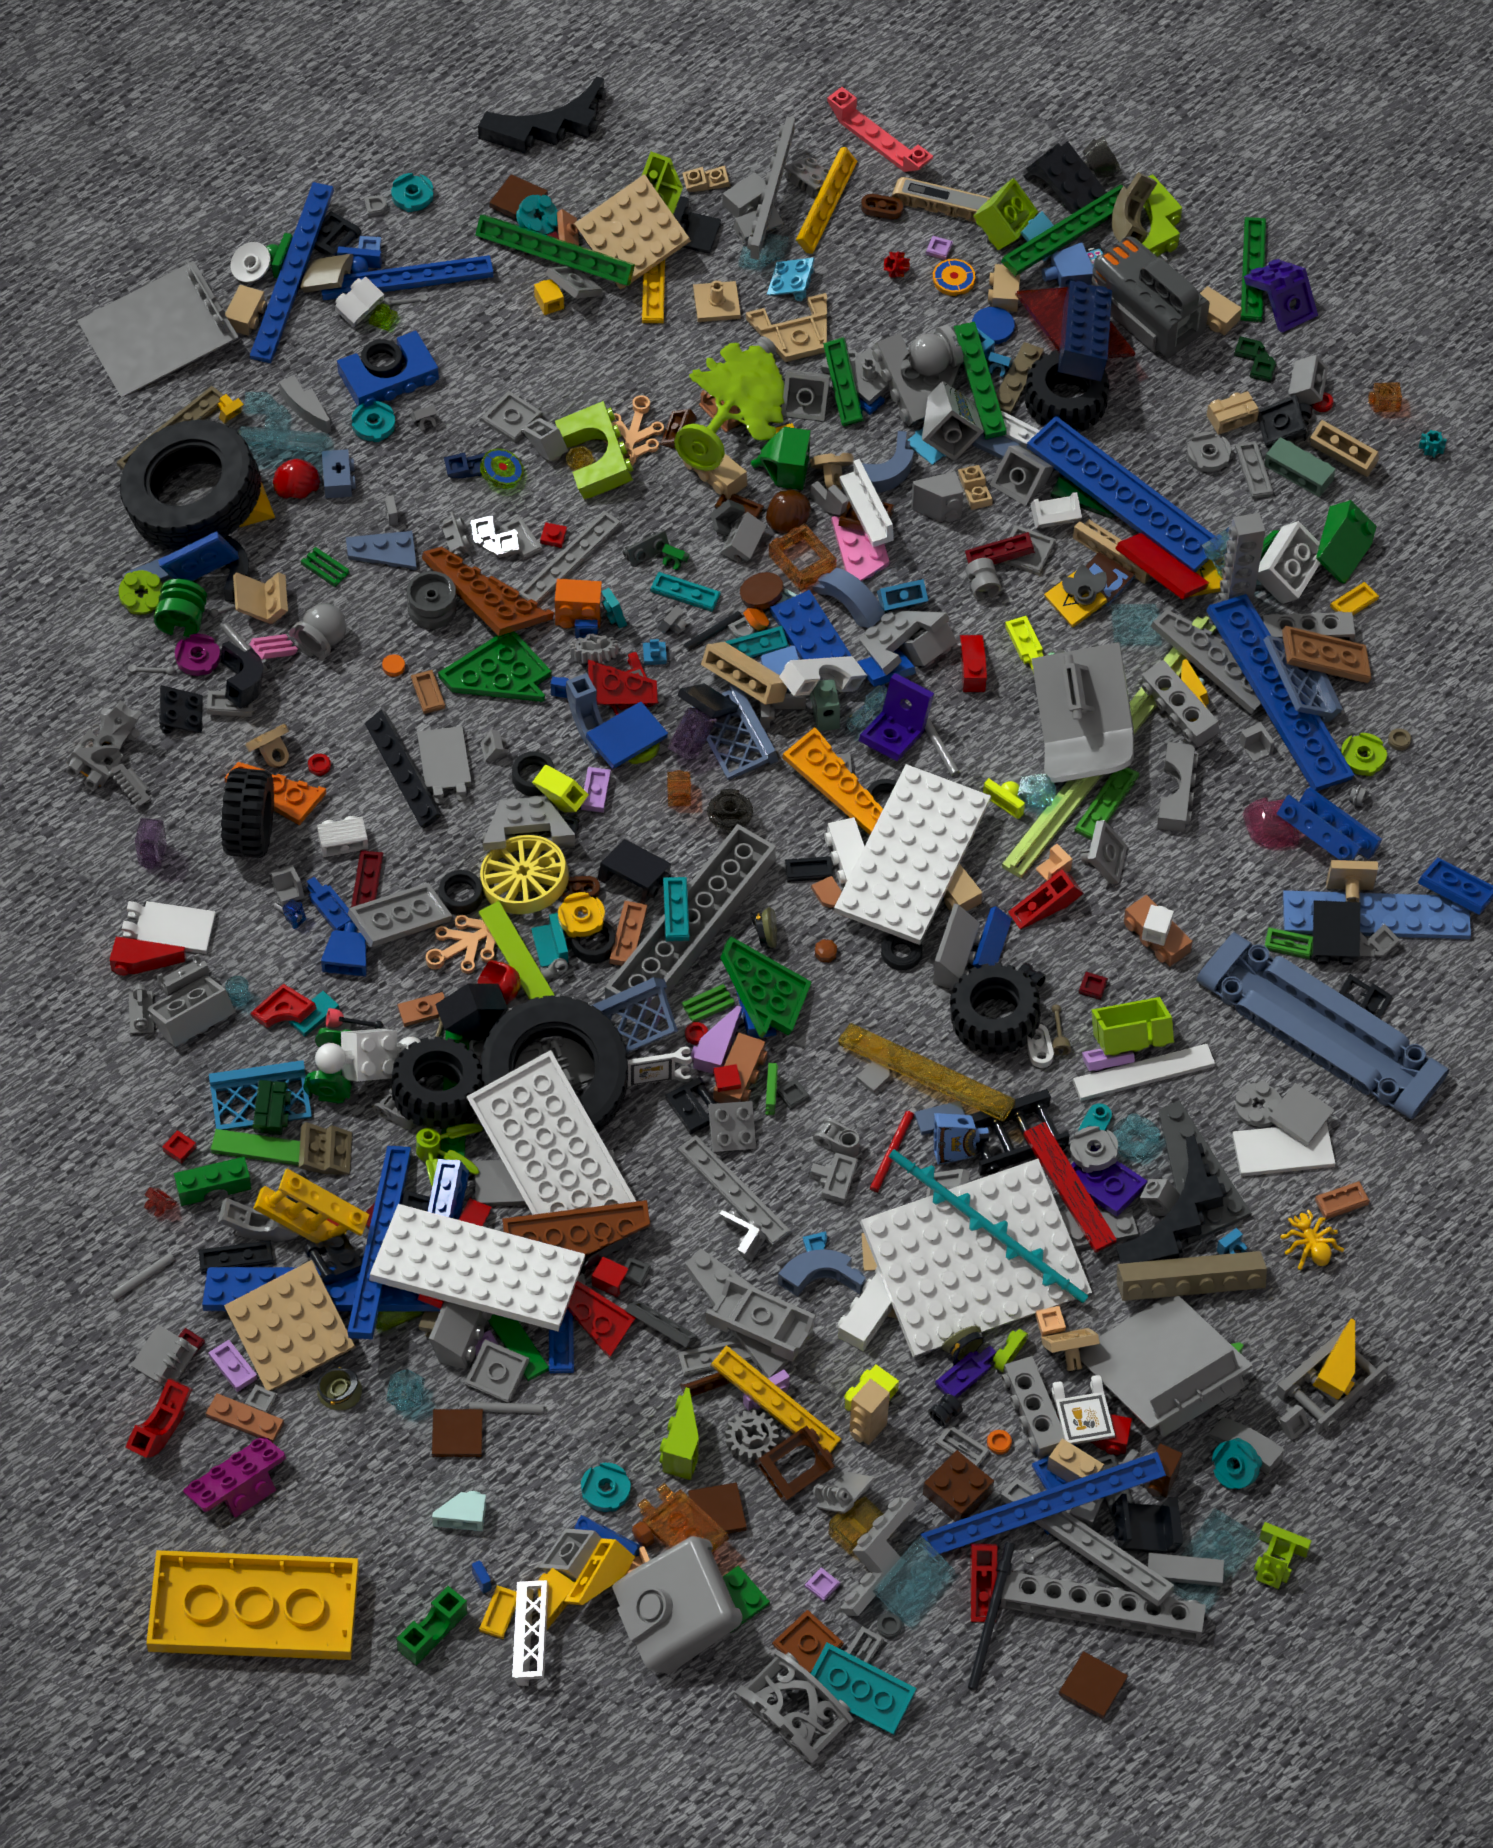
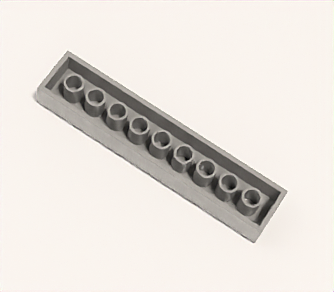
(711, 901)

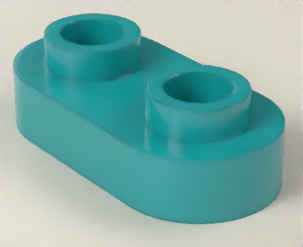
(1093, 1119)

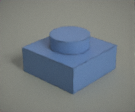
(368, 242)

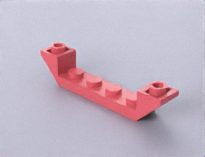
(844, 108)

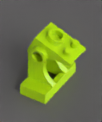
(1283, 1545)

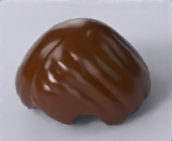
(787, 511)

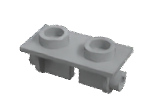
(455, 529)
(139, 1018)

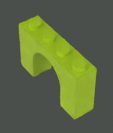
(613, 467)

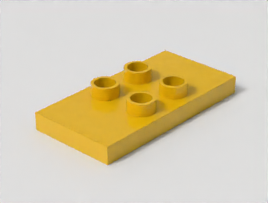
(253, 1605)

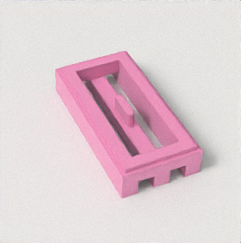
(271, 643)

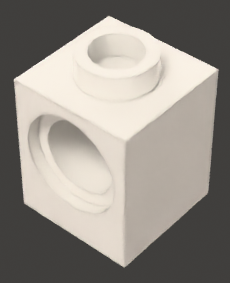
(1157, 925)

